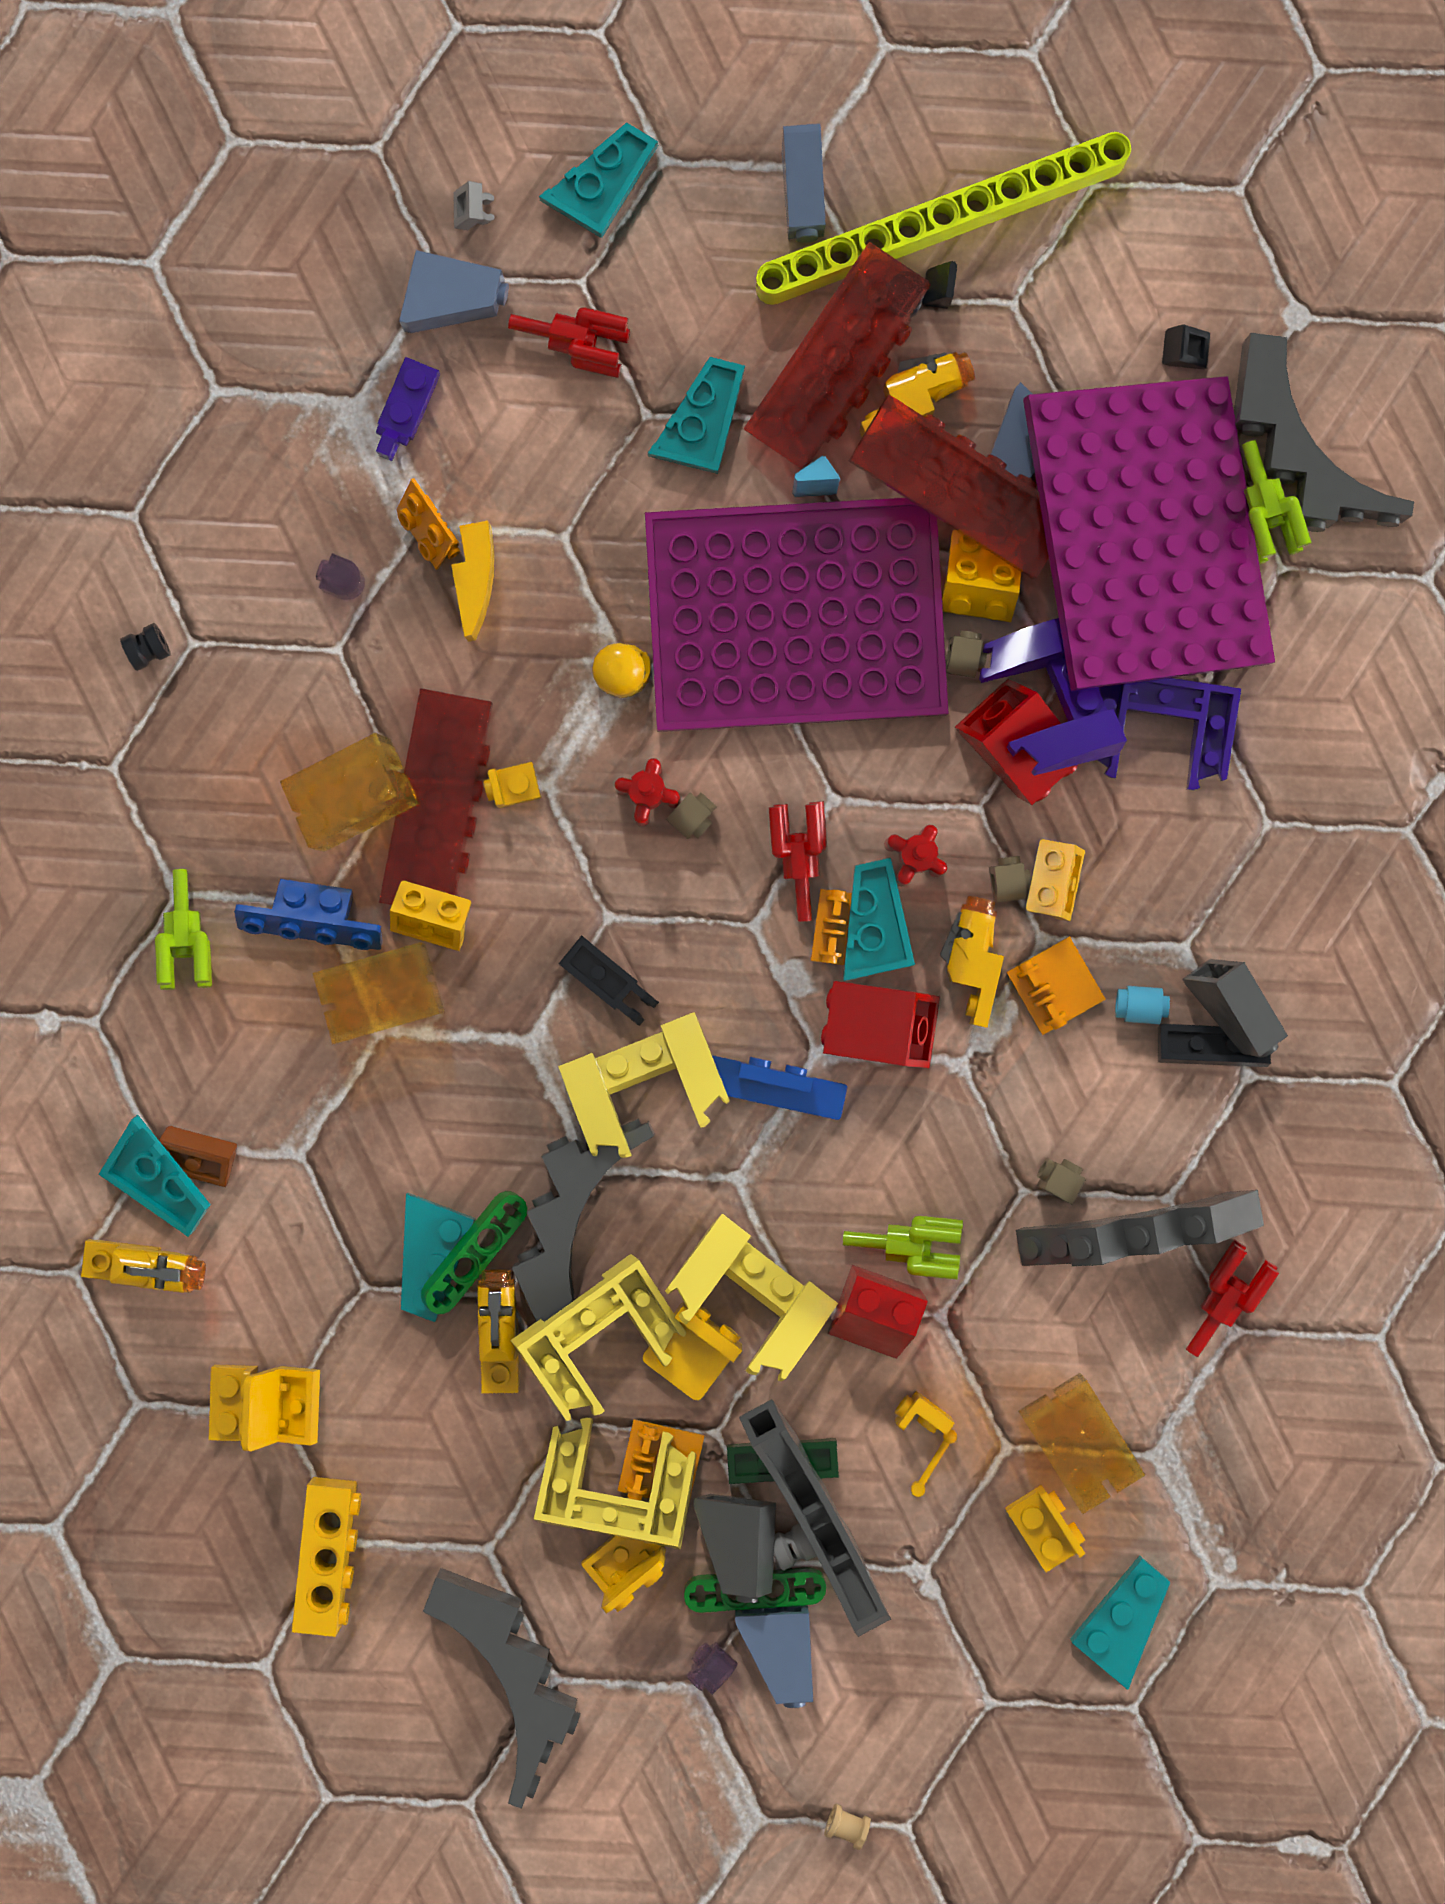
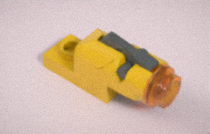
(924, 380)
(969, 956)
(142, 1266)
(496, 1328)

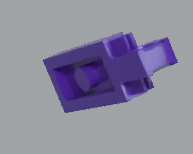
(405, 406)

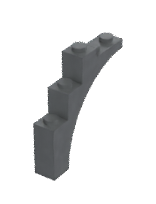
(1291, 454)
(575, 1173)
(1142, 1233)
(817, 1515)
(539, 1712)

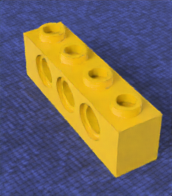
(311, 1612)

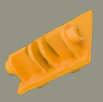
(420, 516)
(831, 927)
(1056, 985)
(643, 1453)

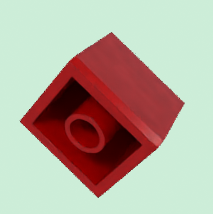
(1005, 717)
(880, 1024)
(878, 1312)

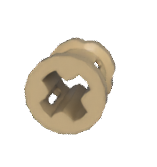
(847, 1826)

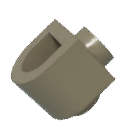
(965, 654)
(692, 815)
(1009, 880)
(1061, 1179)

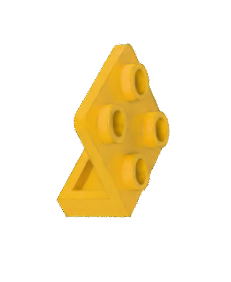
(979, 582)
(698, 1355)
(280, 1407)
(623, 1567)

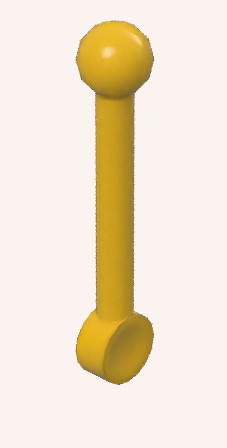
(918, 1487)

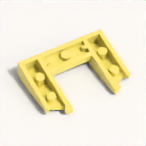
(594, 1079)
(800, 1307)
(547, 1344)
(654, 1522)

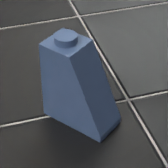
(803, 182)
(450, 293)
(1013, 440)
(781, 1650)

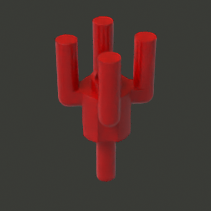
(579, 337)
(647, 791)
(799, 850)
(916, 854)
(1231, 1294)

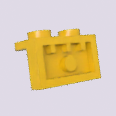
(1055, 879)
(429, 915)
(226, 1401)
(1044, 1528)

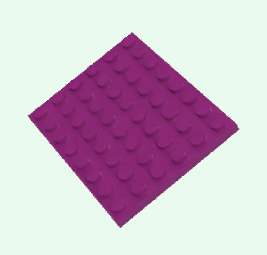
(1148, 531)
(795, 614)

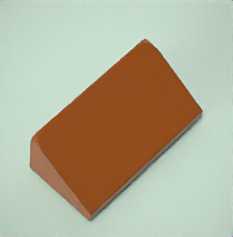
(200, 1155)

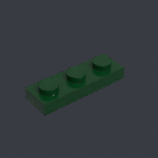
(747, 1467)

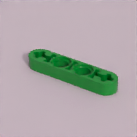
(469, 1248)
(801, 1597)

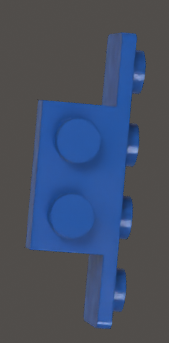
(310, 914)
(781, 1088)

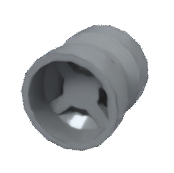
(801, 1547)

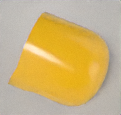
(621, 670)

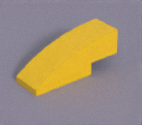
(475, 576)

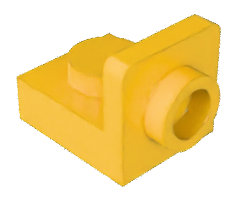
(512, 785)
(930, 1414)

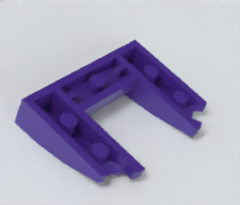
(1209, 705)
(1090, 729)

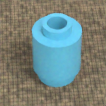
(1142, 1005)

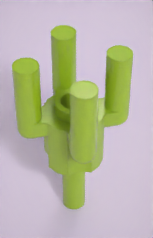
(1271, 509)
(182, 939)
(914, 1243)

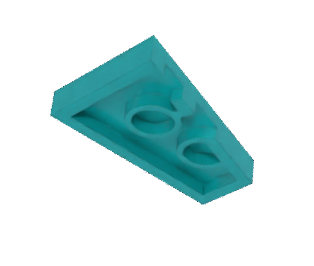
(602, 182)
(702, 422)
(877, 924)
(154, 1179)
(428, 1239)
(1123, 1621)

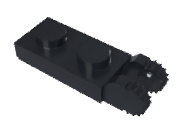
(605, 978)

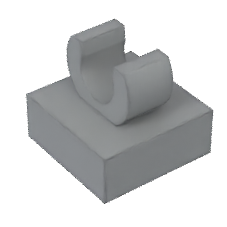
(468, 206)

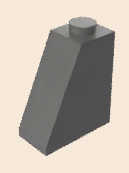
(1237, 1005)
(739, 1543)

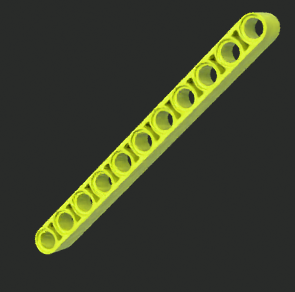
(953, 205)

